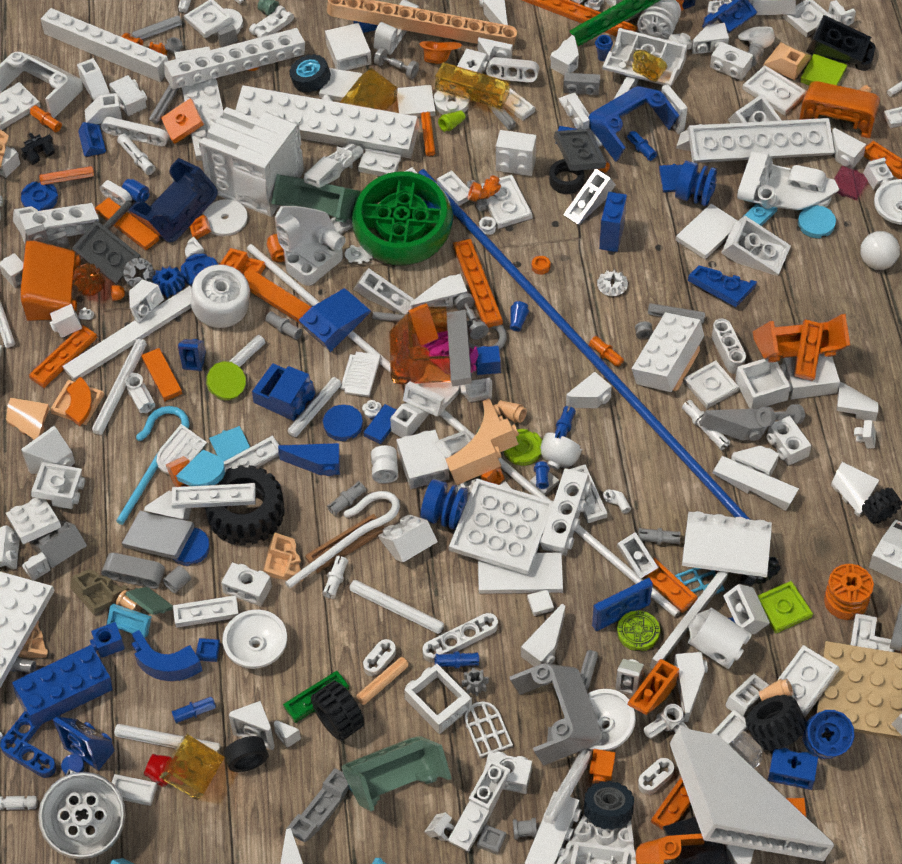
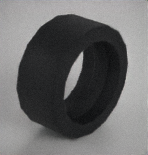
(565, 187)
(246, 754)

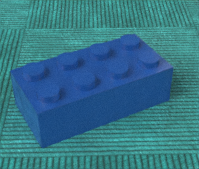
(62, 686)

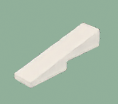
(748, 480)

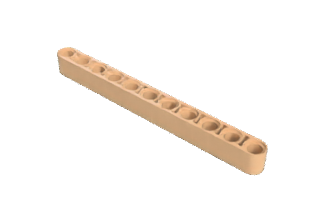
(421, 21)

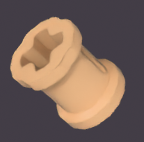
(126, 602)

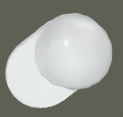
(761, 35)

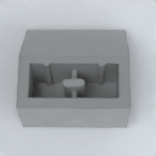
(59, 543)

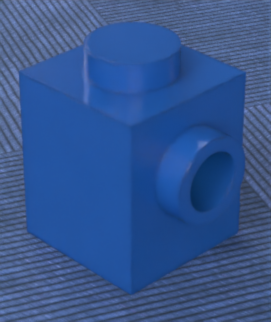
(488, 360)

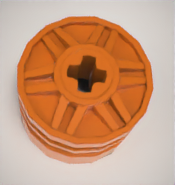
(848, 591)

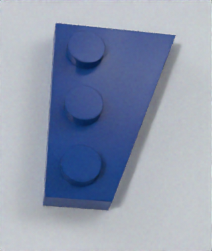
(724, 287)

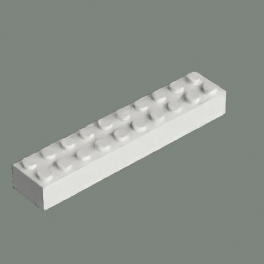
(335, 121)

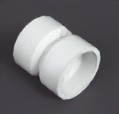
(384, 464)

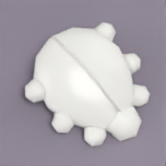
(357, 254)

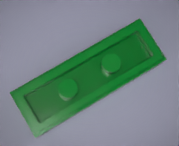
(301, 705)

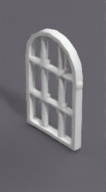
(484, 737)

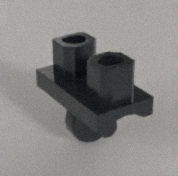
(36, 145)

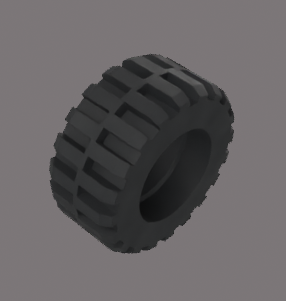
(254, 525)

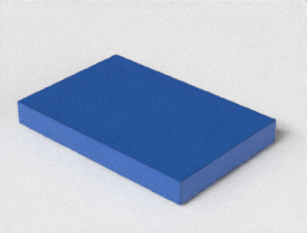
(618, 605)

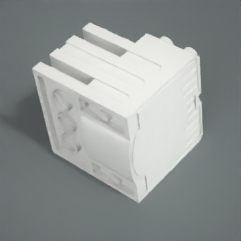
(248, 154)

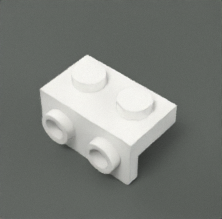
(8, 547)

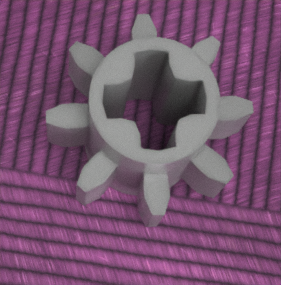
(475, 681)

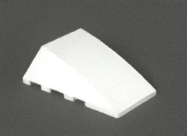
(599, 845)

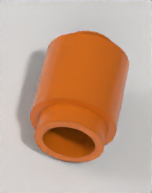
(274, 248)

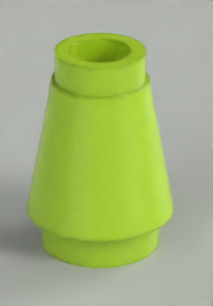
(451, 120)

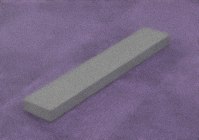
(459, 348)

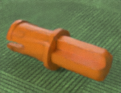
(45, 118)
(606, 351)

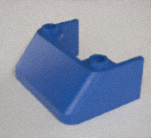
(606, 120)

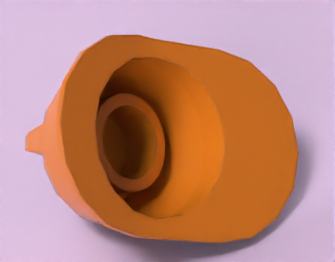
(438, 51)

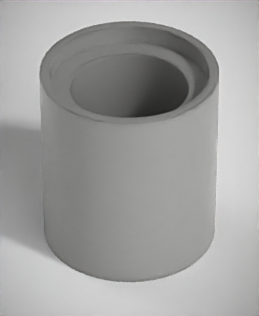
(177, 579)

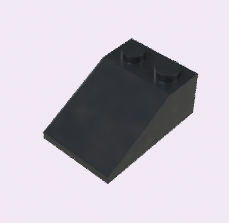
(838, 42)
(706, 853)

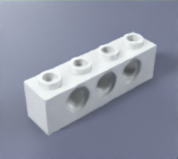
(72, 219)
(570, 482)

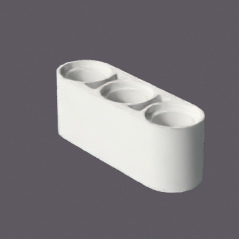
(520, 65)
(728, 345)

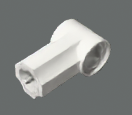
(139, 393)

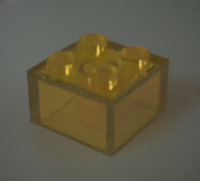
(191, 767)

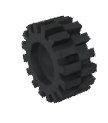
(881, 505)

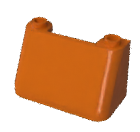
(841, 104)
(47, 279)

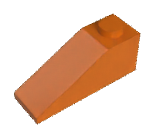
(655, 687)

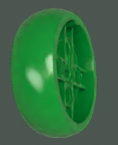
(402, 218)

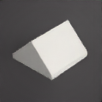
(252, 722)

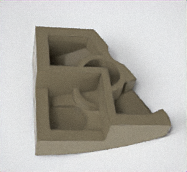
(95, 590)

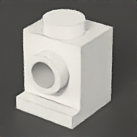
(877, 173)

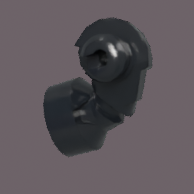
(773, 569)

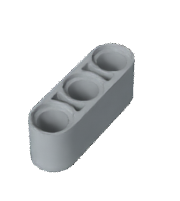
(133, 570)

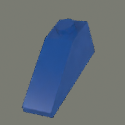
(316, 458)

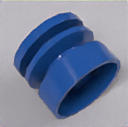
(696, 183)
(442, 503)
(834, 723)

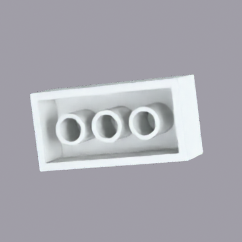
(668, 352)

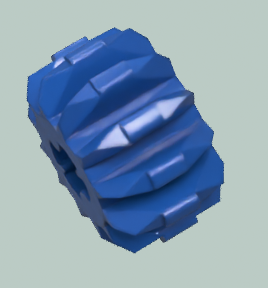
(169, 281)

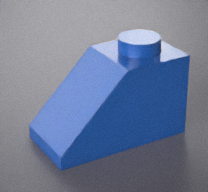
(192, 354)

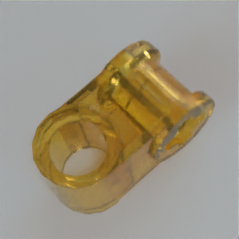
(650, 66)

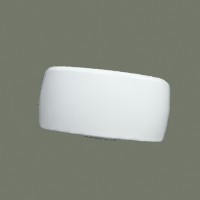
(106, 830)

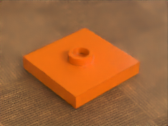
(182, 121)

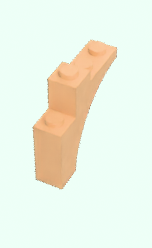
(484, 449)

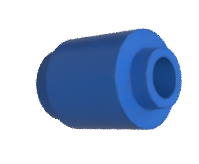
(136, 189)

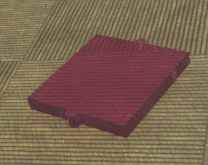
(850, 182)

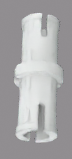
(335, 577)

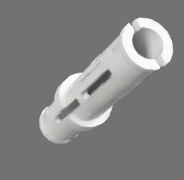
(139, 157)
(696, 415)

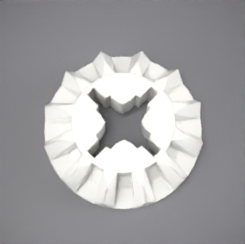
(618, 287)

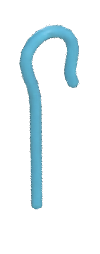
(153, 466)

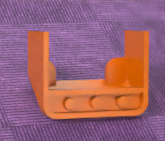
(784, 341)
(665, 848)

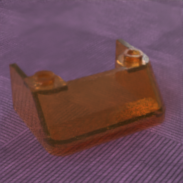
(414, 363)

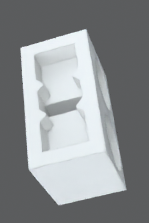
(792, 438)

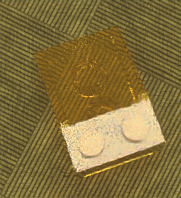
(372, 92)

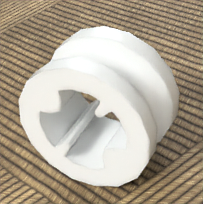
(487, 221)

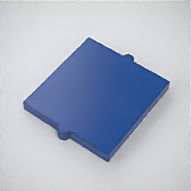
(669, 176)

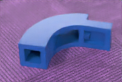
(165, 666)

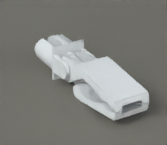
(330, 167)

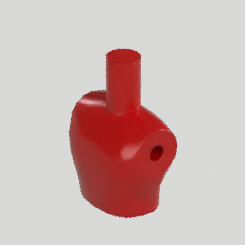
(155, 767)

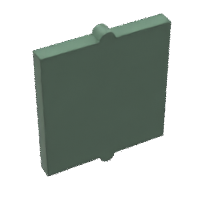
(149, 600)

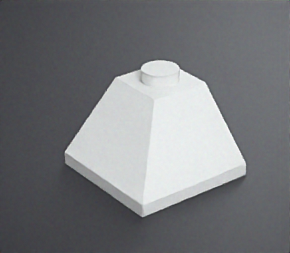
(47, 448)

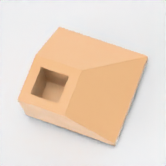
(787, 61)

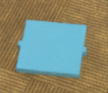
(229, 443)

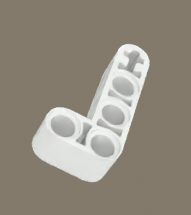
(388, 36)

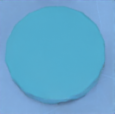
(816, 221)

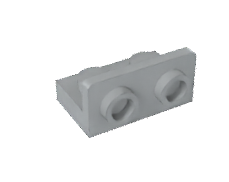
(581, 83)

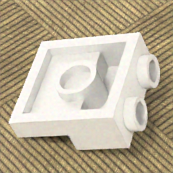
(58, 484)

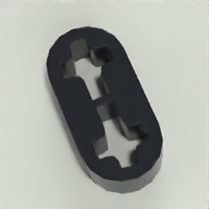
(868, 57)

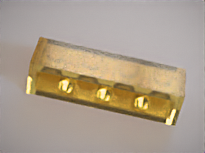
(472, 85)

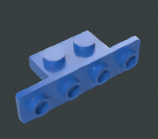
(732, 14)

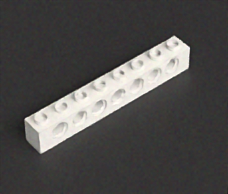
(234, 58)

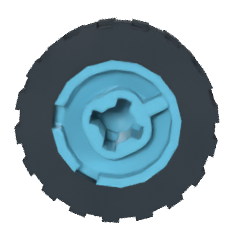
(310, 73)

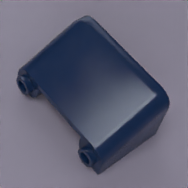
(179, 203)

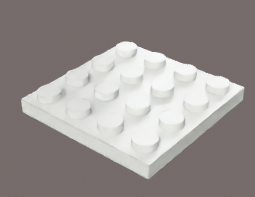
(501, 526)

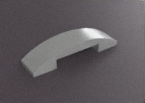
(321, 807)

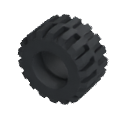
(337, 710)
(776, 722)

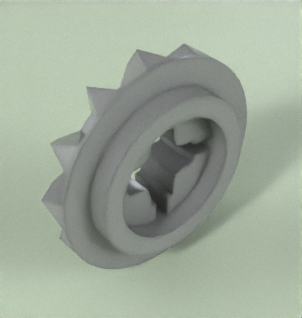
(140, 263)

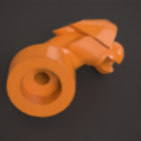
(489, 189)

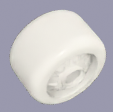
(220, 296)

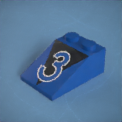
(84, 741)

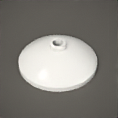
(889, 201)
(250, 629)
(612, 709)

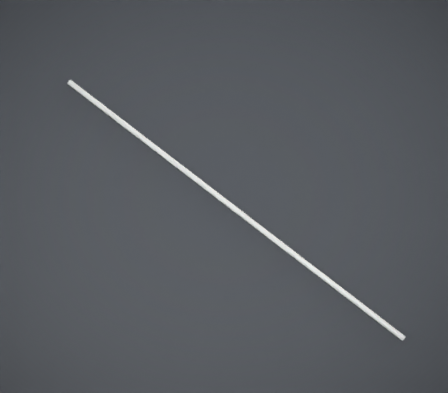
(459, 427)

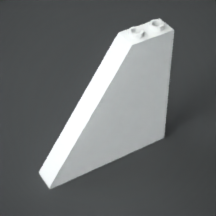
(738, 804)

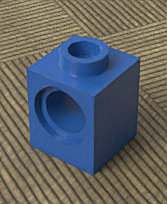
(110, 632)

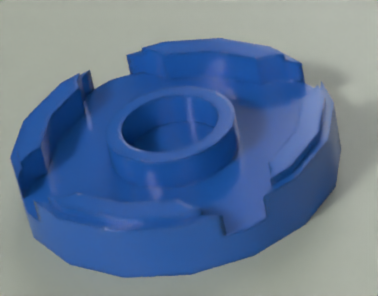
(39, 196)
(194, 265)
(342, 422)
(195, 549)

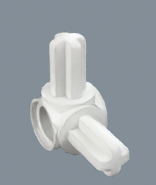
(665, 723)

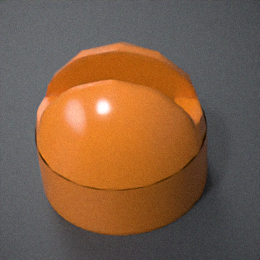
(117, 292)

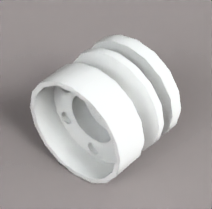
(660, 19)

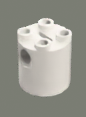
(717, 637)

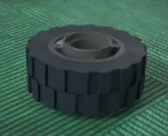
(608, 805)

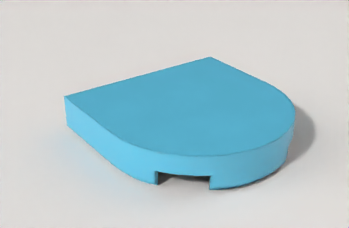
(203, 470)

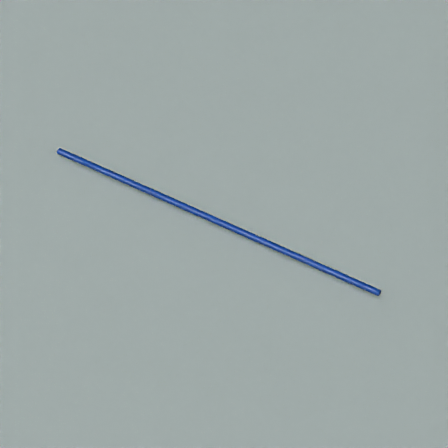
(653, 422)

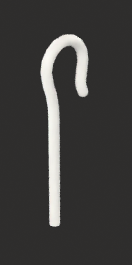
(354, 535)

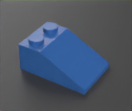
(334, 318)

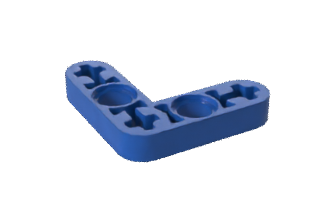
(22, 747)

